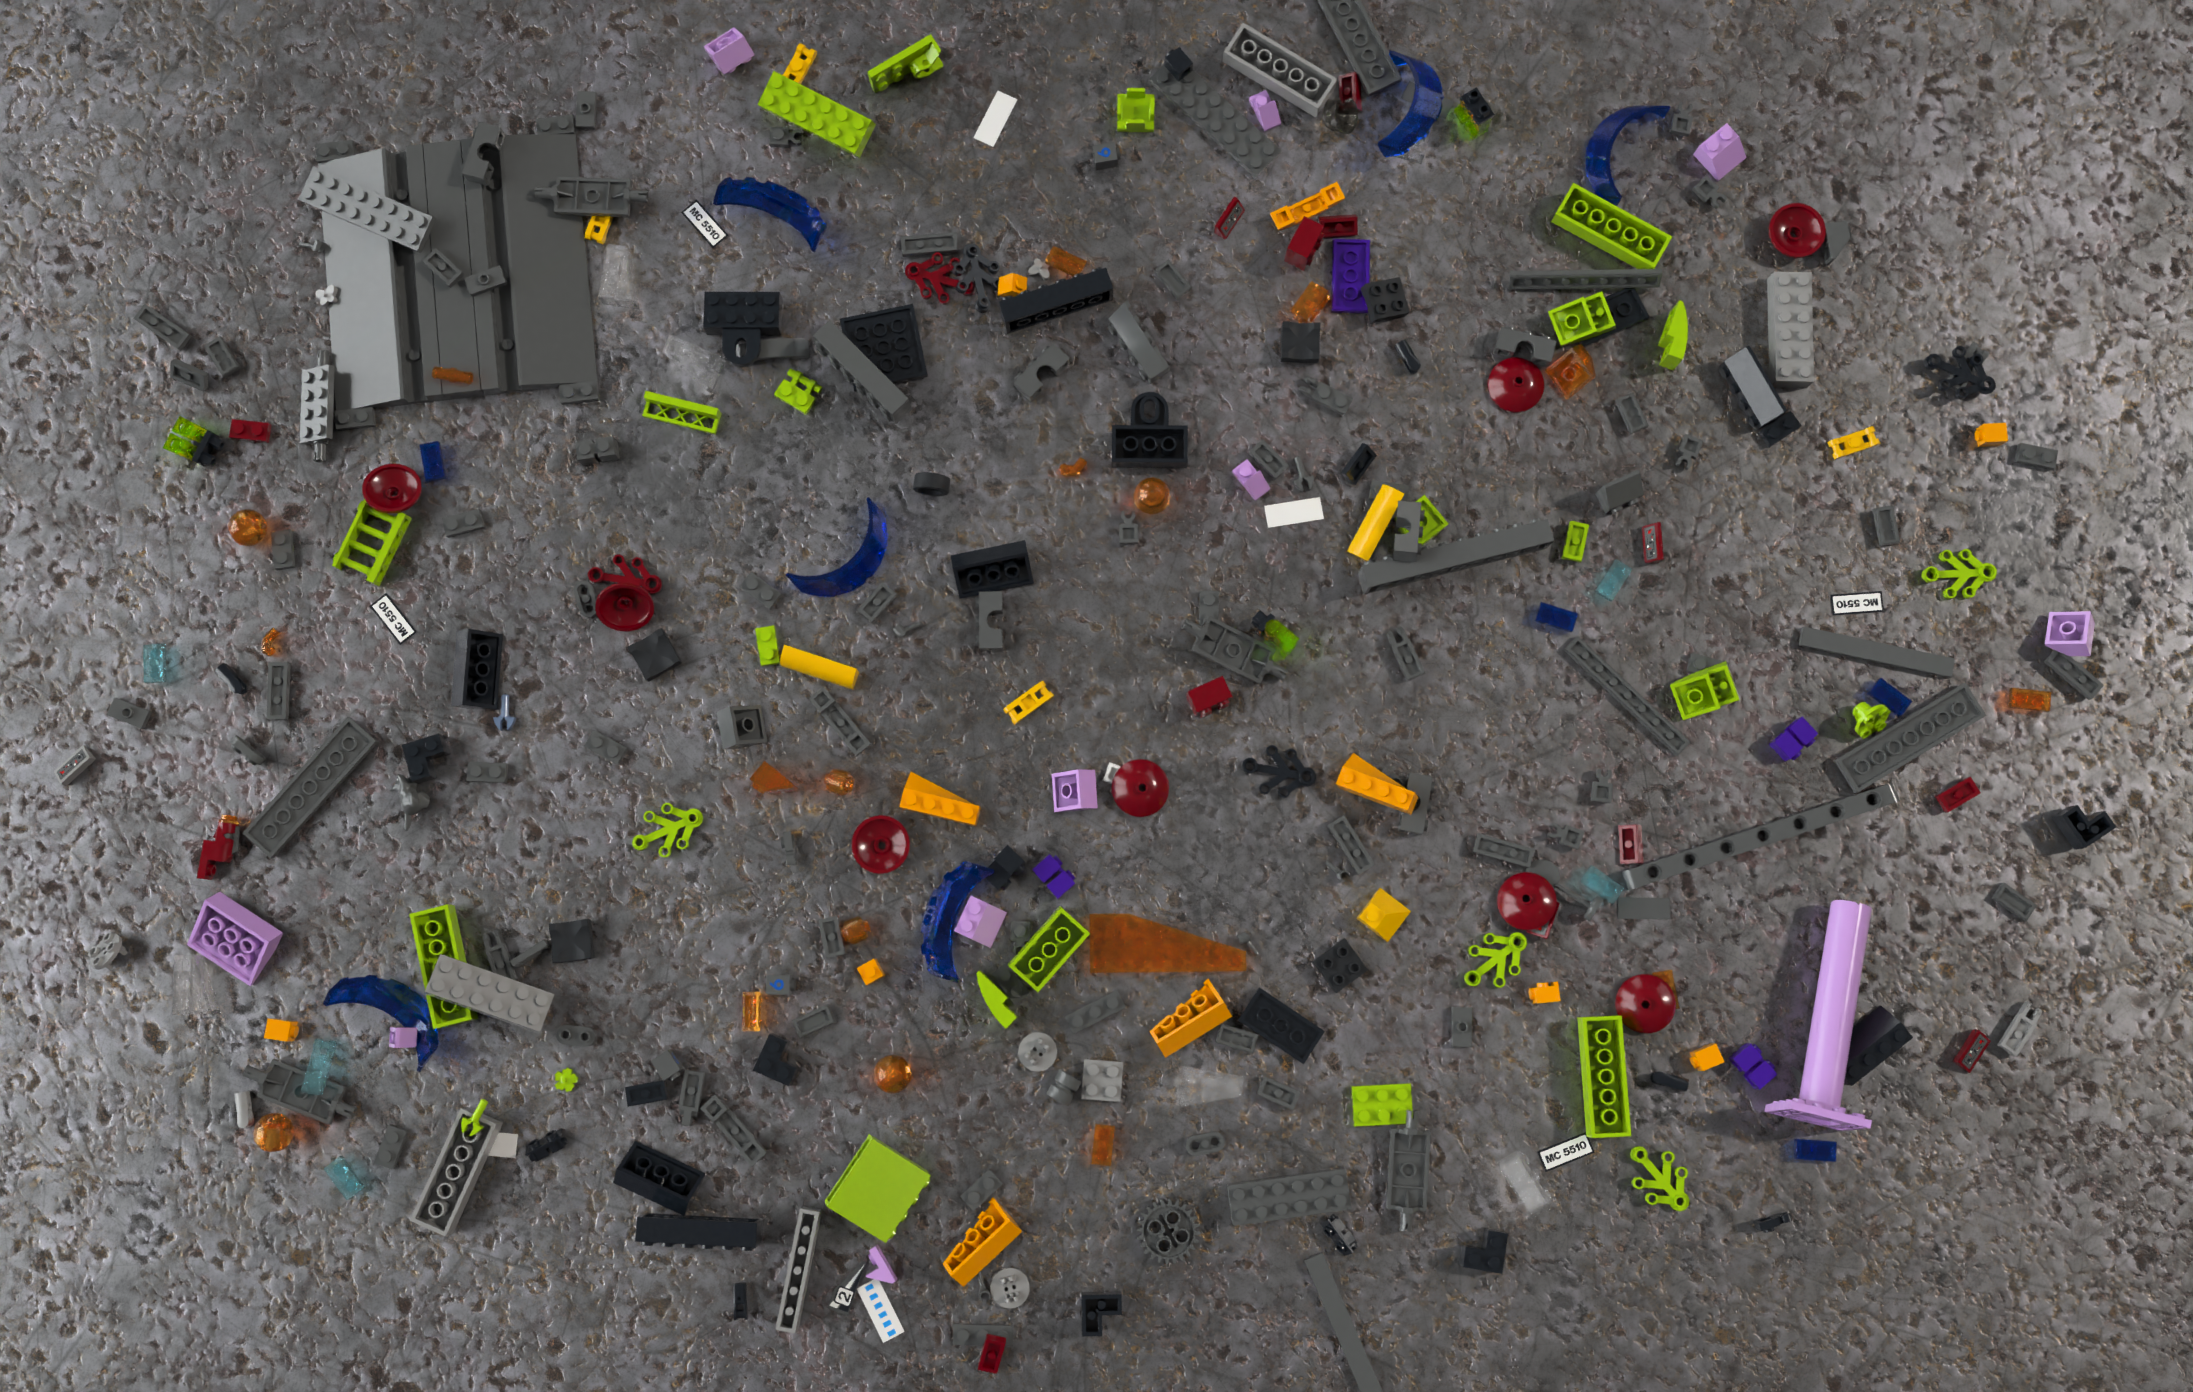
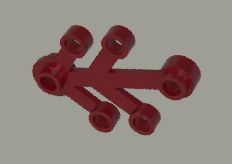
(935, 277)
(629, 576)

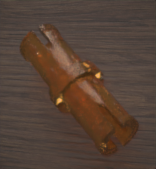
(452, 375)

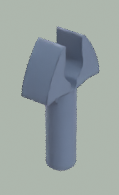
(504, 714)

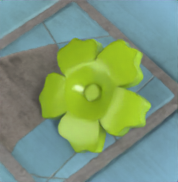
(565, 1080)

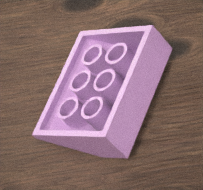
(234, 937)

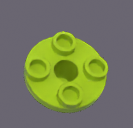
(1869, 718)

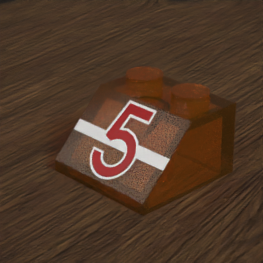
(771, 781)

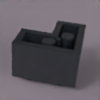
(420, 756)
(2083, 830)
(1005, 866)
(771, 1061)
(1489, 1256)
(1098, 1304)

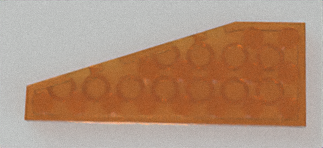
(1139, 945)

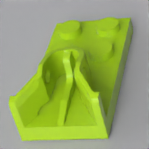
(913, 59)

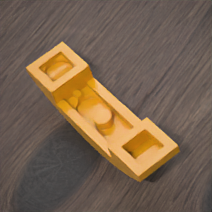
(1309, 207)

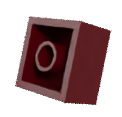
(1305, 243)
(1209, 697)

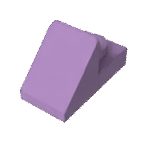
(1265, 110)
(1251, 479)
(402, 1037)
(884, 1271)

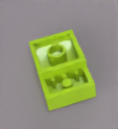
(1582, 319)
(1674, 337)
(1704, 691)
(995, 1000)

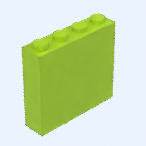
(877, 1189)

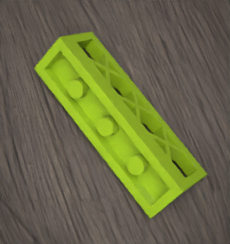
(684, 406)

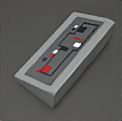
(74, 765)

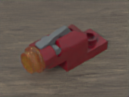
(221, 849)

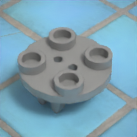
(106, 951)
(1031, 1058)
(1012, 1297)

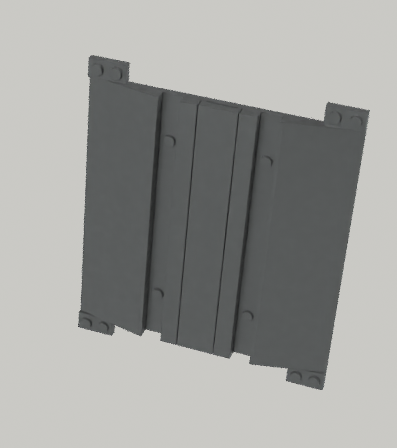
(403, 319)

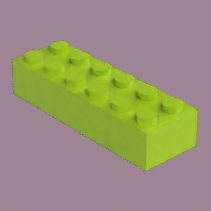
(816, 114)
(1611, 228)
(438, 933)
(1604, 1076)

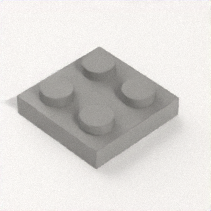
(1102, 1080)

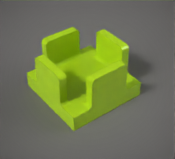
(1135, 111)
(1432, 524)

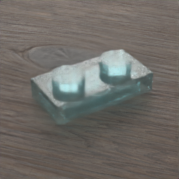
(1613, 580)
(154, 663)
(1601, 884)
(344, 1177)

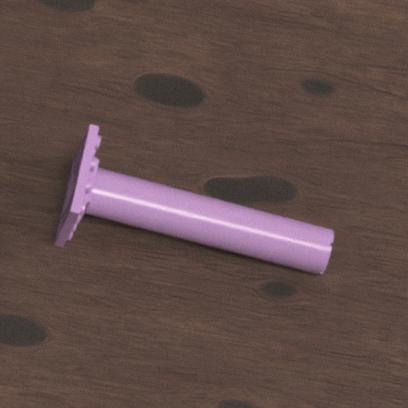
(1832, 1023)

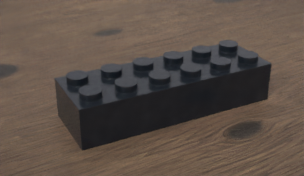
(1056, 300)
(699, 1230)

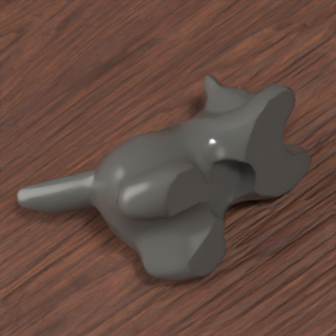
(410, 798)

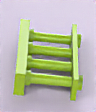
(384, 555)

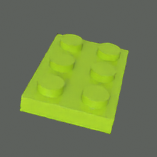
(1381, 1104)

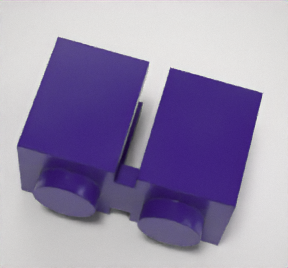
(1794, 738)
(1048, 868)
(1755, 1068)

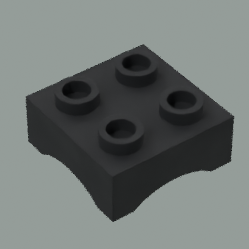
(1385, 300)
(1300, 342)
(655, 655)
(572, 941)
(1340, 965)

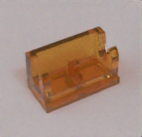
(1310, 303)

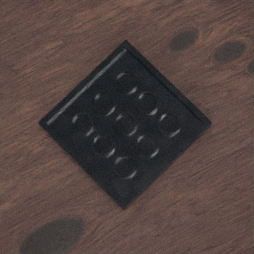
(889, 341)

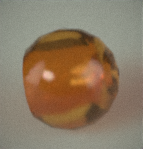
(1151, 502)
(247, 527)
(892, 1074)
(273, 1132)

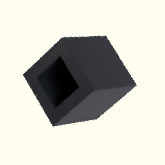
(1178, 63)

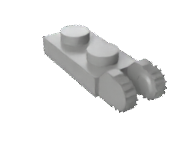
(2019, 1030)

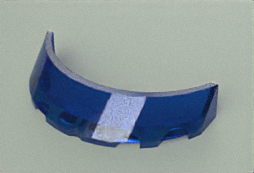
(1423, 110)
(1601, 144)
(776, 201)
(857, 569)
(941, 916)
(395, 1000)

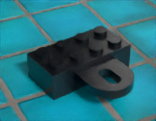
(742, 317)
(1149, 441)

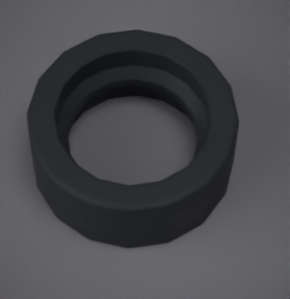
(931, 484)

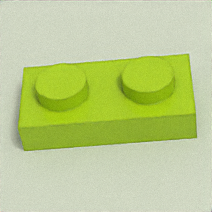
(1575, 541)
(767, 645)

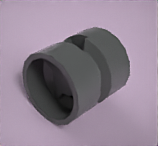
(1064, 1087)

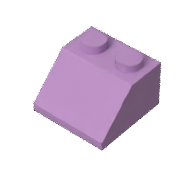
(729, 51)
(1721, 152)
(2070, 632)
(1074, 790)
(980, 921)

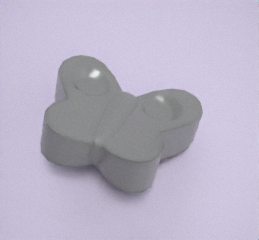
(1040, 268)
(328, 295)

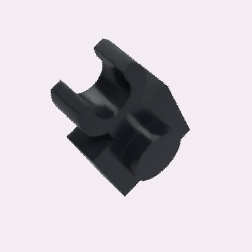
(1768, 1223)

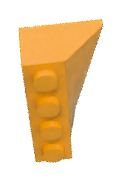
(1370, 783)
(932, 800)
(1191, 1020)
(982, 1243)

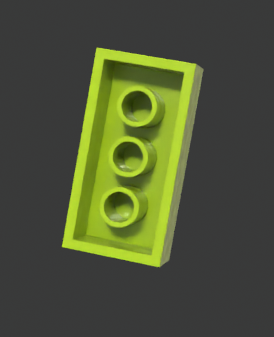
(1048, 949)

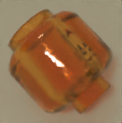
(839, 782)
(855, 930)

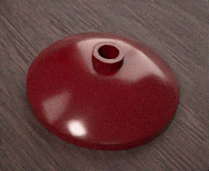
(1804, 223)
(1511, 395)
(389, 481)
(624, 614)
(1126, 788)
(869, 836)
(1529, 914)
(1650, 989)

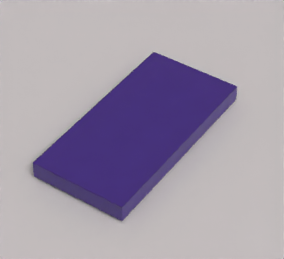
(1349, 275)

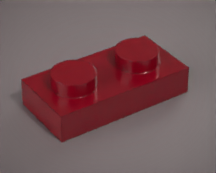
(250, 431)
(1958, 794)
(991, 1353)

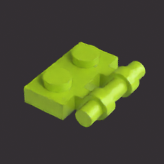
(795, 396)

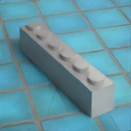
(798, 1269)

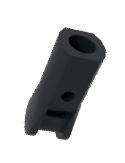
(1407, 356)
(231, 679)
(1670, 1081)
(740, 1297)

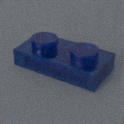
(432, 461)
(1556, 617)
(1890, 697)
(1815, 1150)

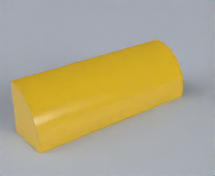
(1375, 522)
(818, 667)

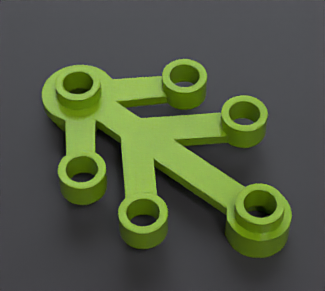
(1962, 573)
(671, 828)
(1498, 958)
(1661, 1181)

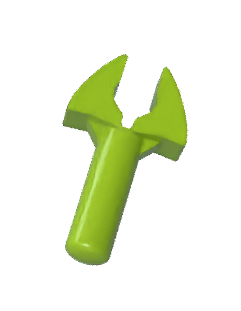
(474, 1119)

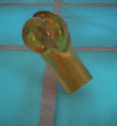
(1072, 470)
(266, 645)

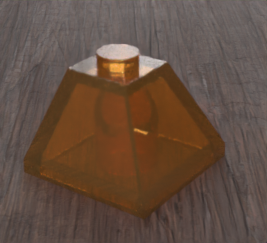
(1572, 371)

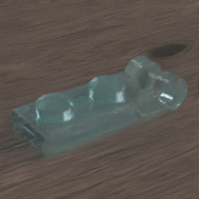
(318, 1067)

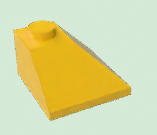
(1383, 914)

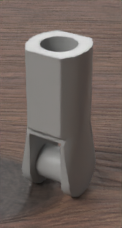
(244, 1109)

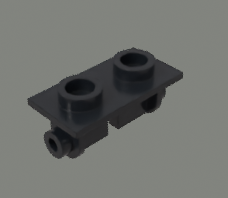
(552, 1140)
(1345, 1242)

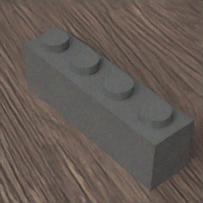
(1137, 344)

